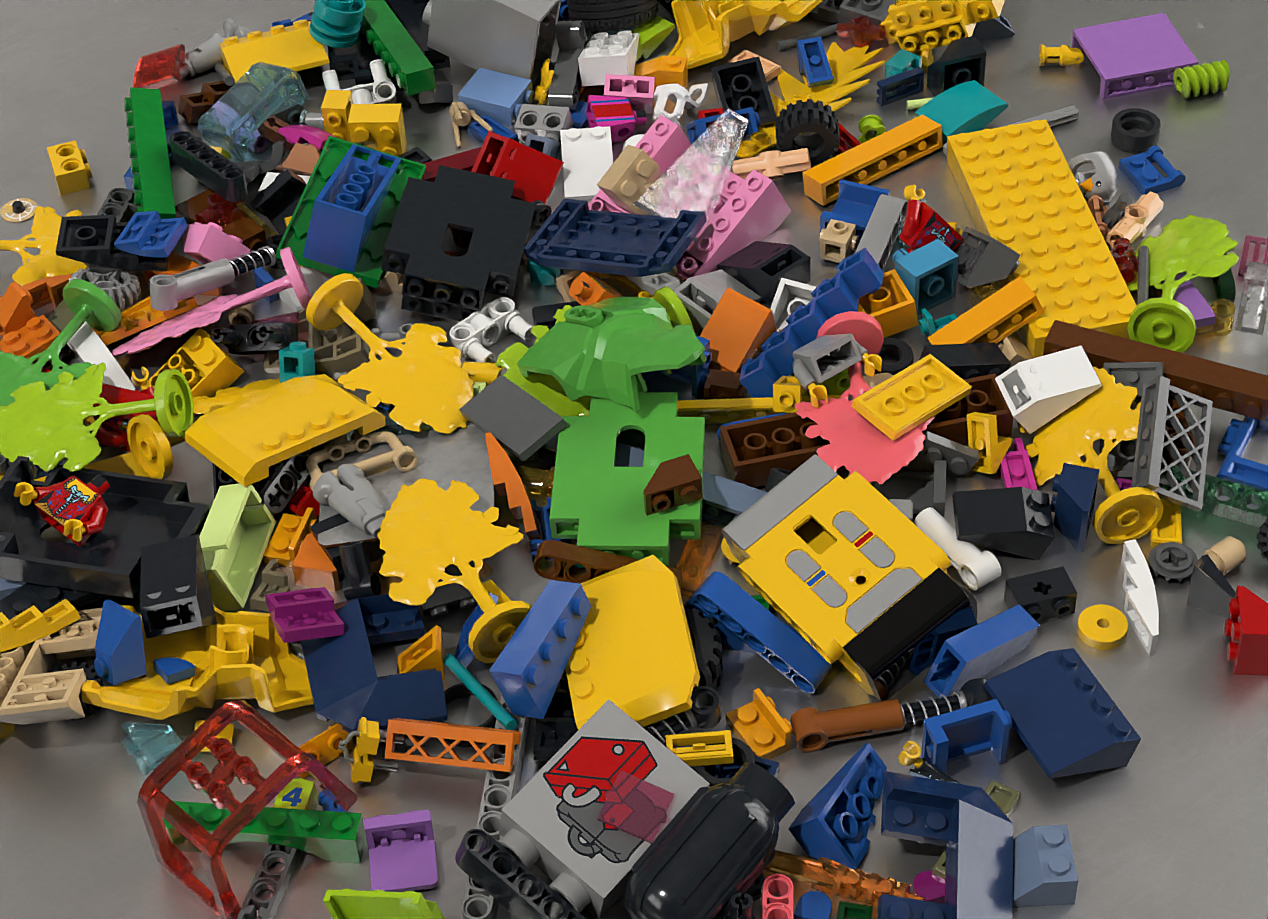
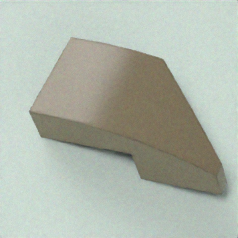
(272, 582)

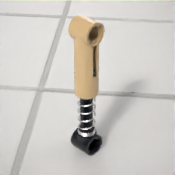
(693, 717)

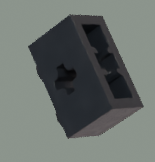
(1042, 593)

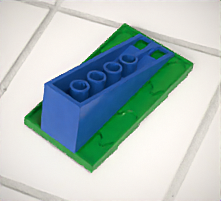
(348, 210)

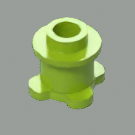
(870, 127)

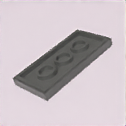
(513, 417)

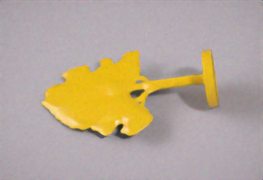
(46, 264)
(421, 382)
(1071, 434)
(151, 445)
(436, 529)

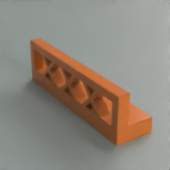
(451, 731)

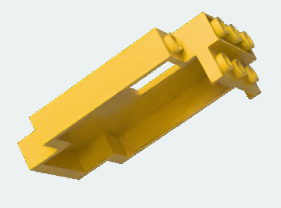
(935, 23)

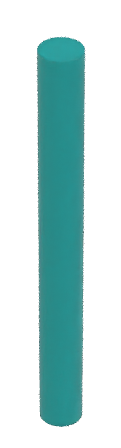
(480, 692)

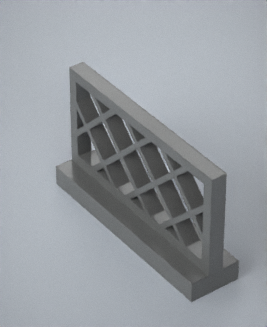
(1153, 437)

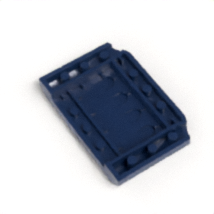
(612, 240)

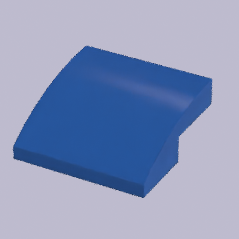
(150, 235)

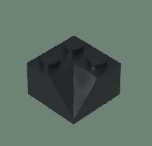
(961, 62)

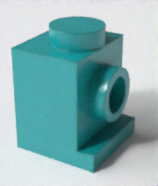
(902, 62)
(296, 361)

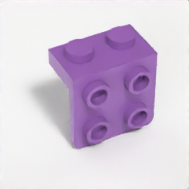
(402, 851)

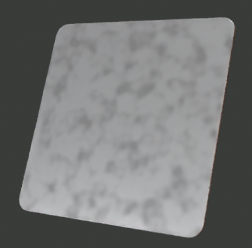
(441, 458)

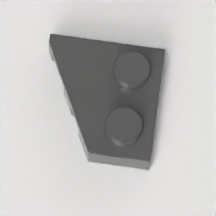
(957, 456)

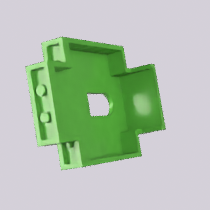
(606, 503)

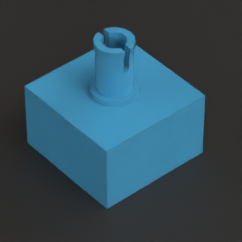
(928, 274)

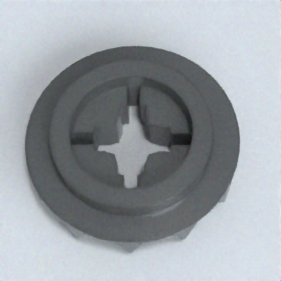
(1179, 554)

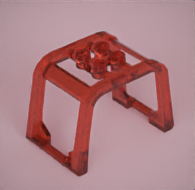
(155, 804)

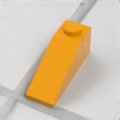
(665, 70)

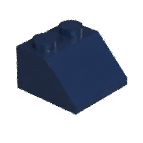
(1074, 502)

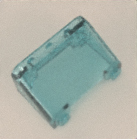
(248, 105)

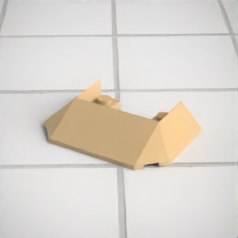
(29, 687)

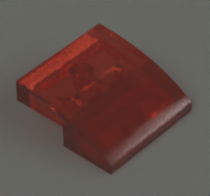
(159, 68)

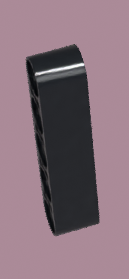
(208, 166)
(512, 881)

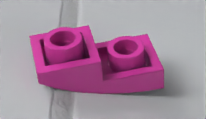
(305, 134)

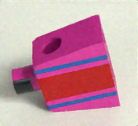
(616, 113)

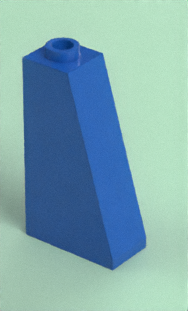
(980, 650)

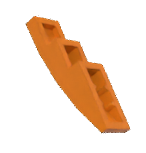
(508, 482)

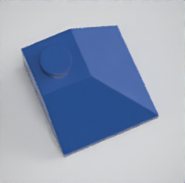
(119, 644)

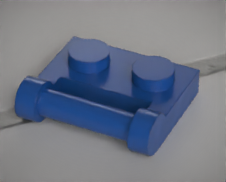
(1146, 176)

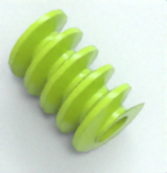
(1202, 78)

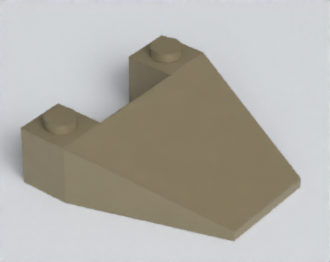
(335, 349)

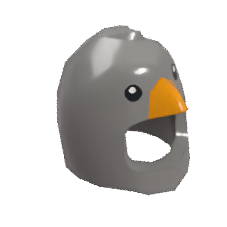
(1098, 181)

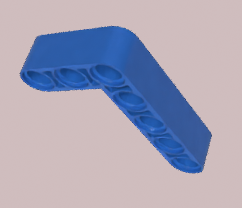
(760, 630)

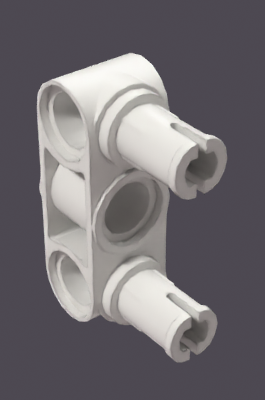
(366, 93)
(486, 328)

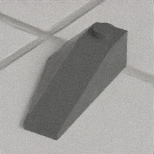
(983, 259)

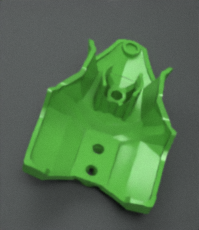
(609, 346)

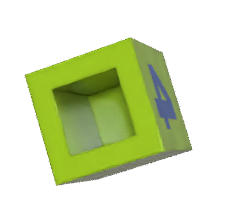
(298, 795)

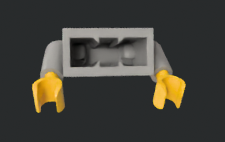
(826, 358)

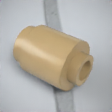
(1227, 554)

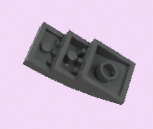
(844, 10)
(1133, 374)

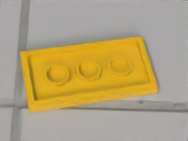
(911, 397)

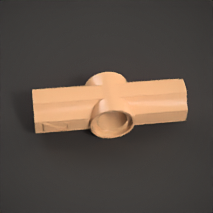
(774, 163)
(1136, 218)

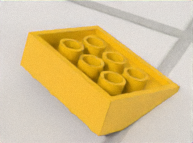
(280, 46)

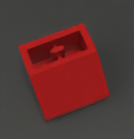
(1247, 633)

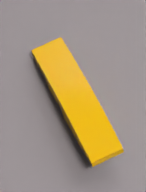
(34, 625)

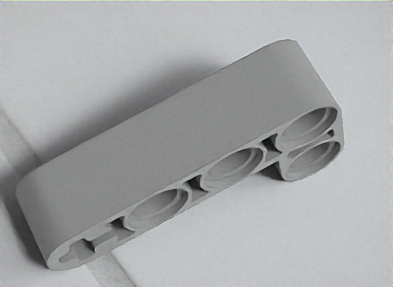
(883, 228)

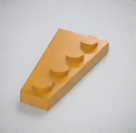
(141, 317)

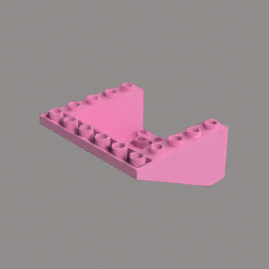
(744, 213)

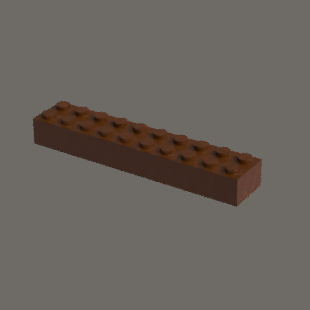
(781, 442)

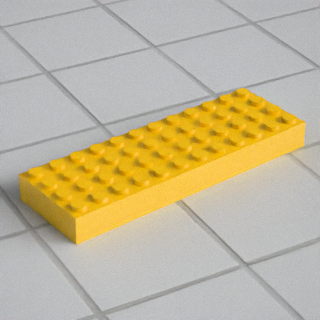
(1032, 204)

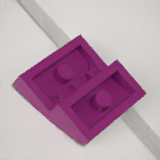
(304, 614)

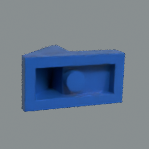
(814, 62)

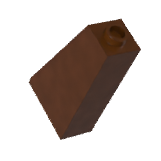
(241, 226)

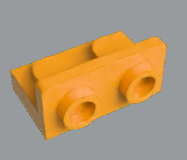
(289, 537)
(761, 726)

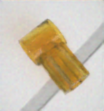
(1224, 319)
(537, 480)

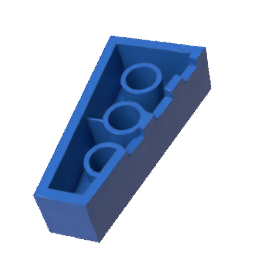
(540, 649)

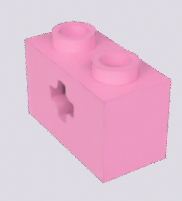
(635, 88)

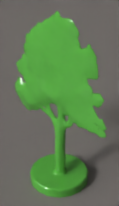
(88, 305)

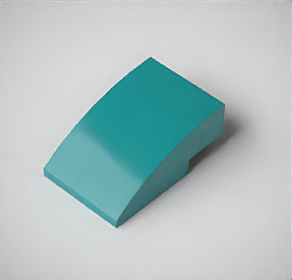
(963, 109)

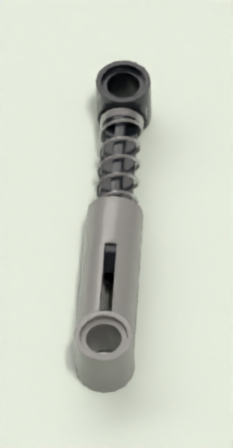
(169, 290)

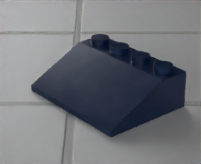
(1064, 715)

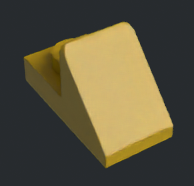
(984, 438)

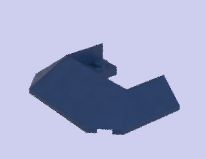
(345, 675)
(976, 844)

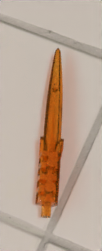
(837, 879)

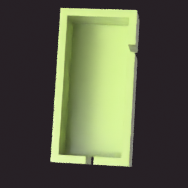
(234, 544)

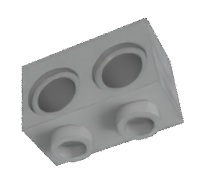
(543, 121)

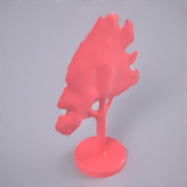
(851, 436)

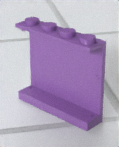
(1134, 54)

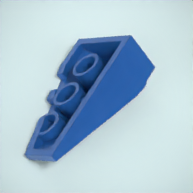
(840, 814)

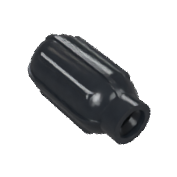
(710, 849)

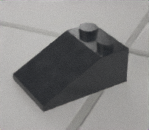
(744, 86)
(1005, 520)

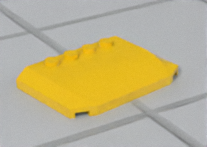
(278, 425)
(633, 646)

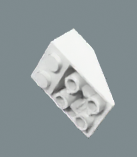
(608, 55)
(1047, 386)

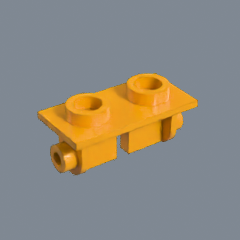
(325, 745)

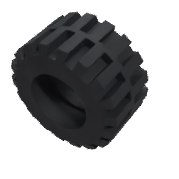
(808, 117)

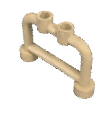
(402, 456)

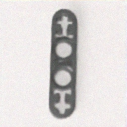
(293, 477)
(267, 880)

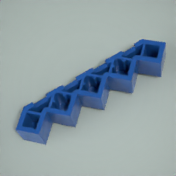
(855, 278)

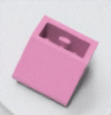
(209, 243)

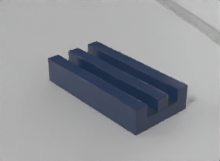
(899, 83)

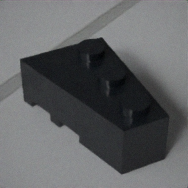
(970, 359)

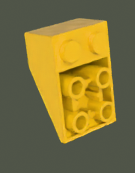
(203, 364)

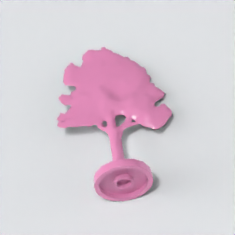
(213, 309)

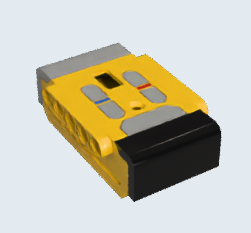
(850, 575)

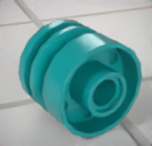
(337, 22)

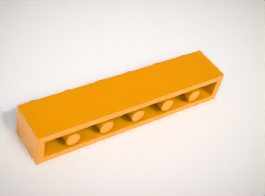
(873, 158)

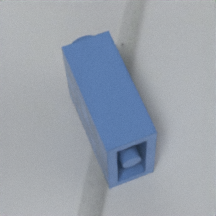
(497, 95)

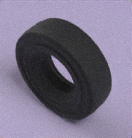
(898, 348)

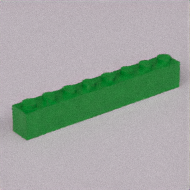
(397, 48)
(150, 152)

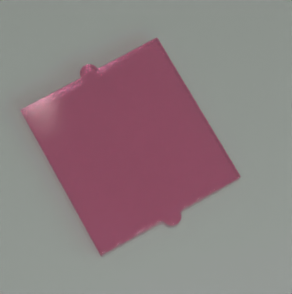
(635, 807)

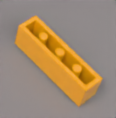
(993, 317)

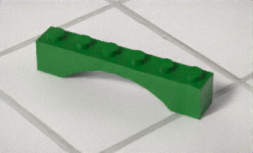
(322, 833)

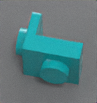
(542, 275)
(929, 326)

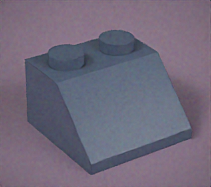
(1044, 867)

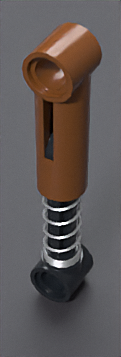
(817, 728)

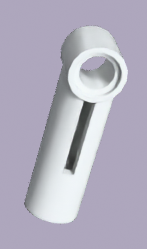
(974, 566)

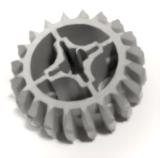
(116, 283)

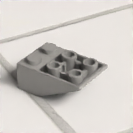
(703, 293)

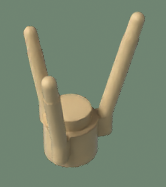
(461, 116)

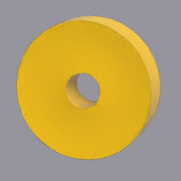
(1102, 638)

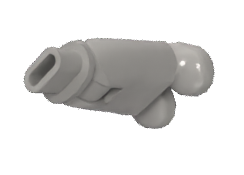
(208, 52)
(351, 497)

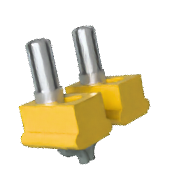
(367, 740)

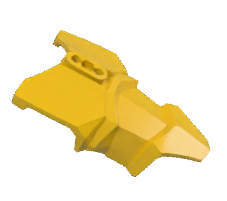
(711, 25)
(232, 661)

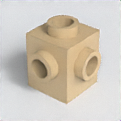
(838, 240)

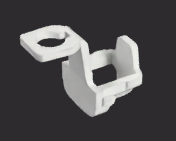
(679, 96)

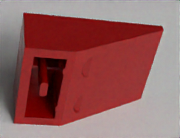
(530, 169)

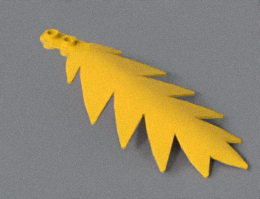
(844, 71)

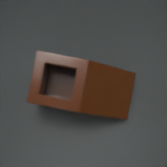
(673, 485)

